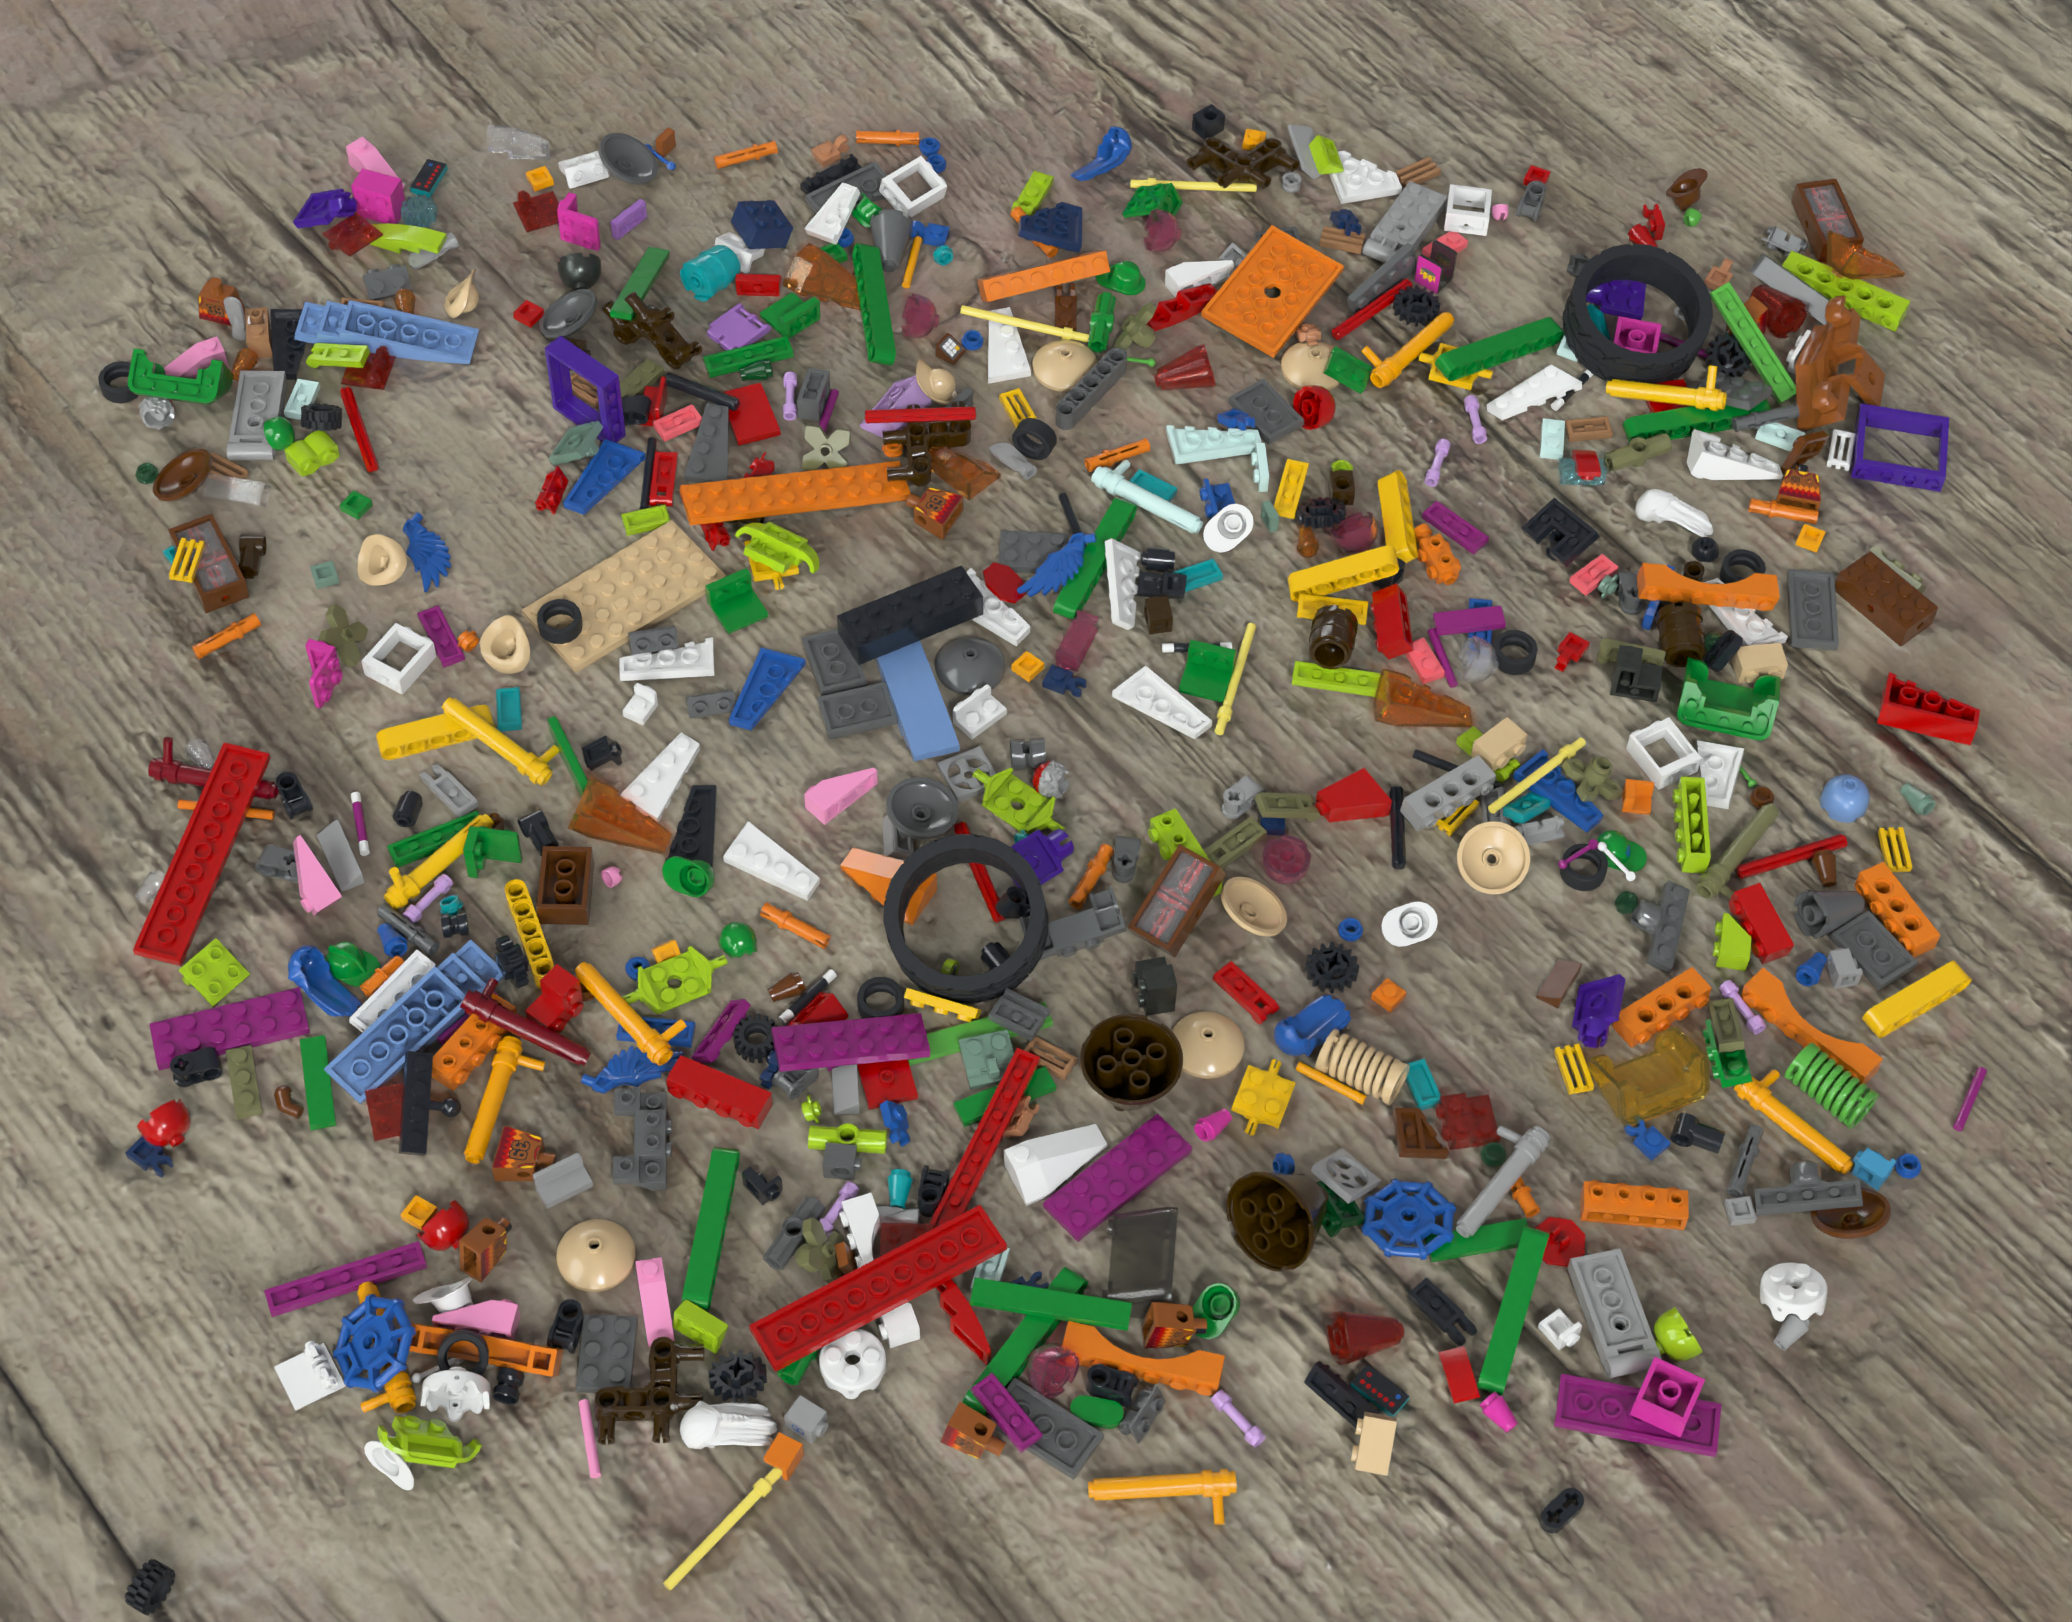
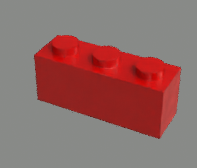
(1392, 622)
(1761, 923)

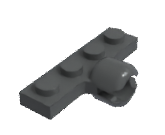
(1663, 924)
(1807, 1192)

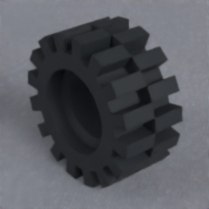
(321, 417)
(749, 1027)
(150, 1587)

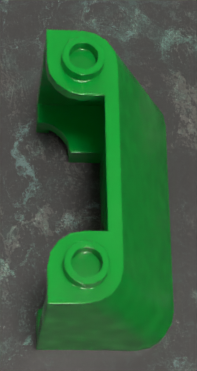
(151, 381)
(1728, 706)

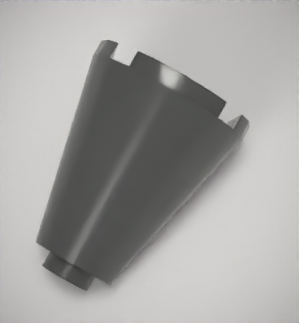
(891, 235)
(1826, 910)

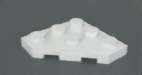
(1363, 180)

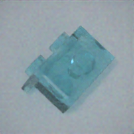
(1567, 473)

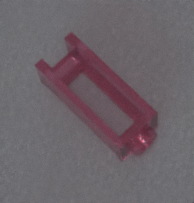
(1077, 641)

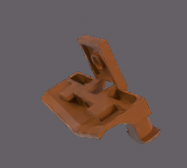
(1819, 390)

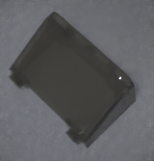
(1142, 1258)

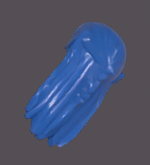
(1110, 153)
(314, 976)
(1311, 1026)

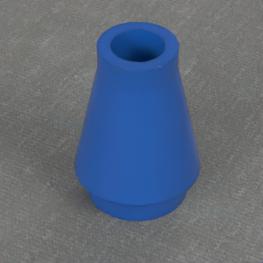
(392, 941)
(1810, 971)

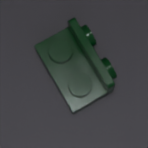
(1339, 1213)

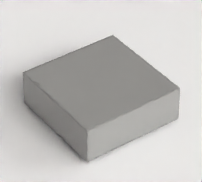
(1740, 1210)

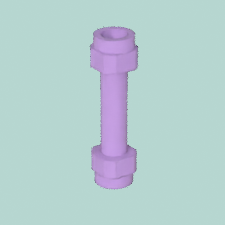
(790, 384)
(1478, 432)
(1433, 474)
(441, 885)
(1754, 1023)
(847, 1192)
(1253, 1435)

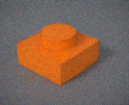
(1388, 995)

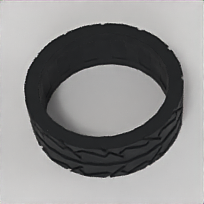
(1654, 268)
(946, 853)

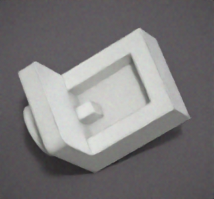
(1560, 1329)

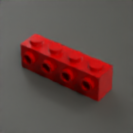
(719, 1092)

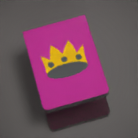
(1438, 269)

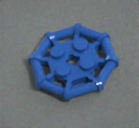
(1408, 1231)
(385, 1344)

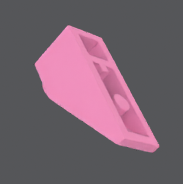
(364, 155)
(196, 358)
(837, 793)
(314, 883)
(654, 1299)
(485, 1318)

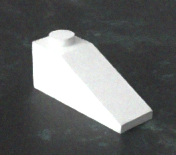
(1196, 274)

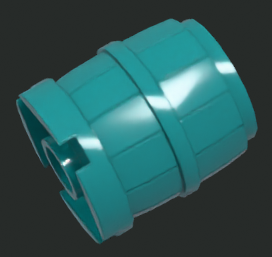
(710, 272)

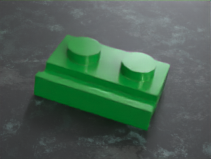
(1347, 370)

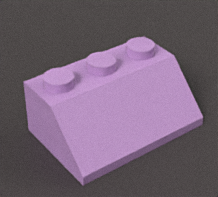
(898, 396)

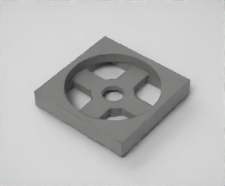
(960, 760)
(1347, 1189)

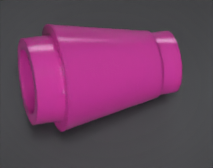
(1211, 1125)
(1499, 1412)

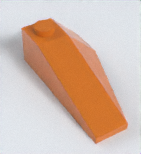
(875, 873)

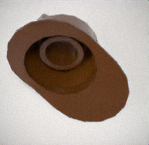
(1687, 188)

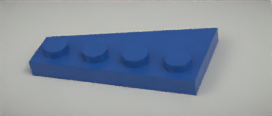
(602, 474)
(766, 682)
(1560, 792)

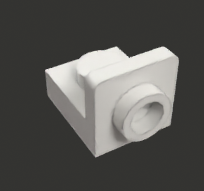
(641, 704)

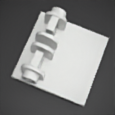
(309, 1375)

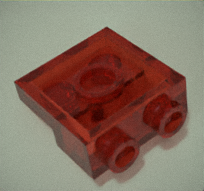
(1467, 1121)

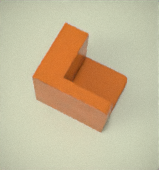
(1637, 796)
(784, 1455)

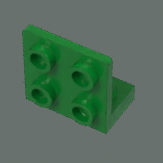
(1152, 197)
(792, 314)
(735, 601)
(1207, 671)
(490, 844)
(1729, 1067)

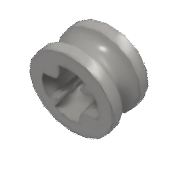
(1291, 187)

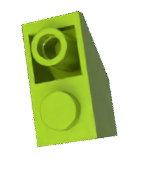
(1733, 944)

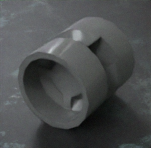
(1035, 750)

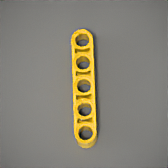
(1397, 515)
(1344, 573)
(426, 734)
(528, 924)
(1916, 999)

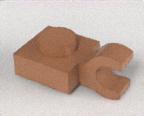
(828, 152)
(1719, 276)
(1308, 333)
(1021, 1118)

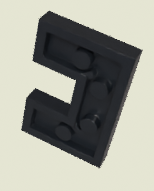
(1576, 532)

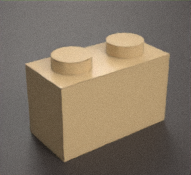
(1759, 660)
(1500, 744)
(1375, 1443)

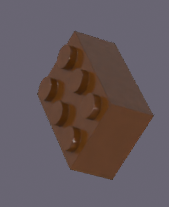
(565, 885)

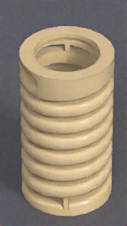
(1341, 1050)

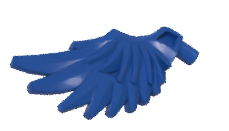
(426, 552)
(1059, 566)
(628, 1069)

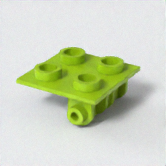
(213, 972)

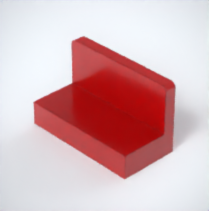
(758, 284)
(658, 397)
(821, 1009)

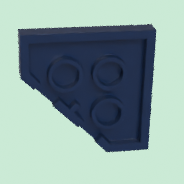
(1054, 227)

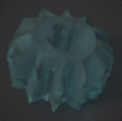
(419, 211)

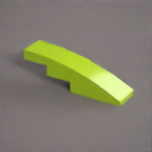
(408, 237)

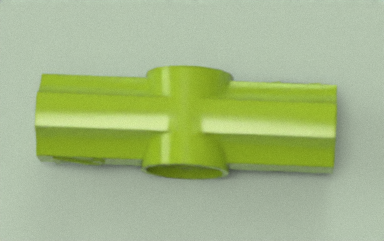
(866, 1139)

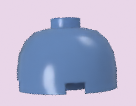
(1845, 798)

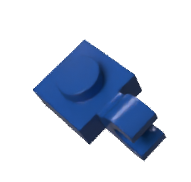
(933, 234)

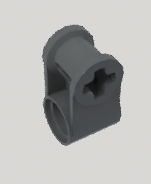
(1532, 200)
(1628, 592)
(1125, 858)
(277, 863)
(795, 1081)

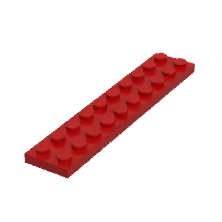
(201, 854)
(877, 1288)

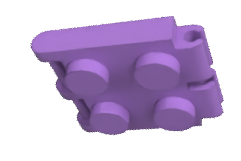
(736, 330)

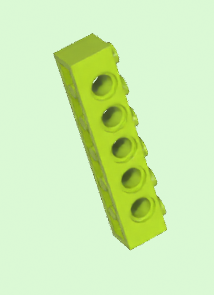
(1867, 300)

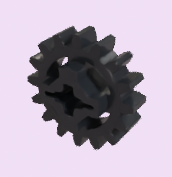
(1416, 305)
(1720, 357)
(1321, 513)
(511, 961)
(1331, 968)
(737, 1376)

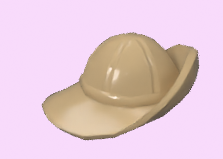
(462, 297)
(936, 383)
(380, 560)
(505, 645)

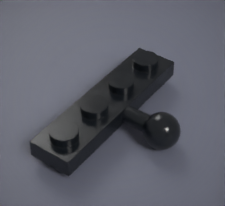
(417, 1103)

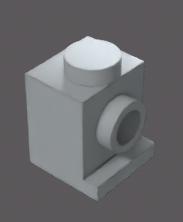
(1843, 968)

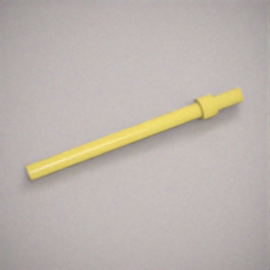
(1192, 185)
(1066, 333)
(1225, 712)
(1565, 752)
(761, 1488)

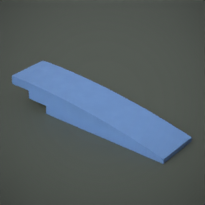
(374, 326)
(917, 703)
(412, 1021)

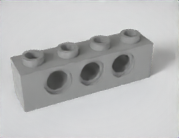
(1474, 772)

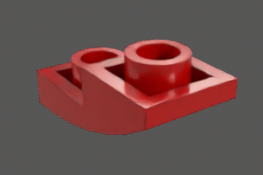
(1586, 464)
(1459, 1374)

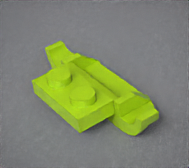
(778, 547)
(427, 1442)

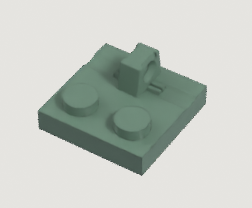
(577, 443)
(986, 1058)

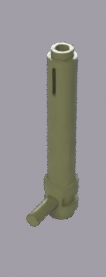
(1719, 873)

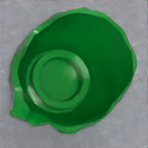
(737, 939)

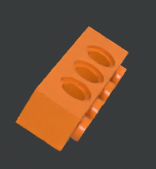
(1896, 909)
(1687, 984)

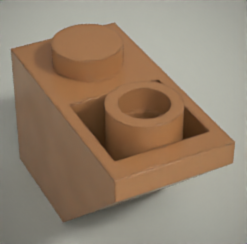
(258, 331)

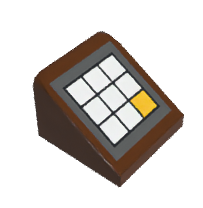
(949, 349)

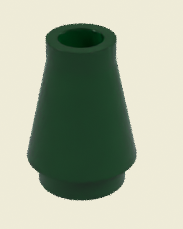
(757, 371)

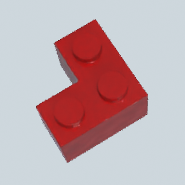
(559, 1000)

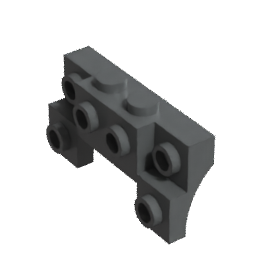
(1084, 928)
(651, 1147)

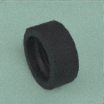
(108, 374)
(1039, 430)
(1740, 557)
(554, 608)
(1520, 639)
(1581, 882)
(875, 985)
(464, 1335)

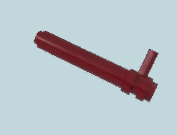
(177, 772)
(490, 1011)

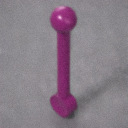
(1591, 845)

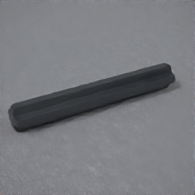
(702, 391)
(1397, 828)

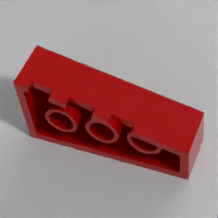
(1926, 712)

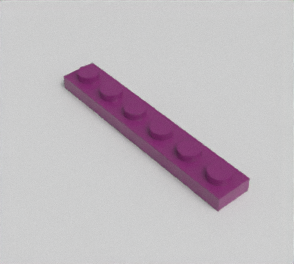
(345, 1279)

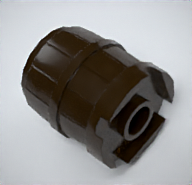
(1681, 633)
(1332, 636)

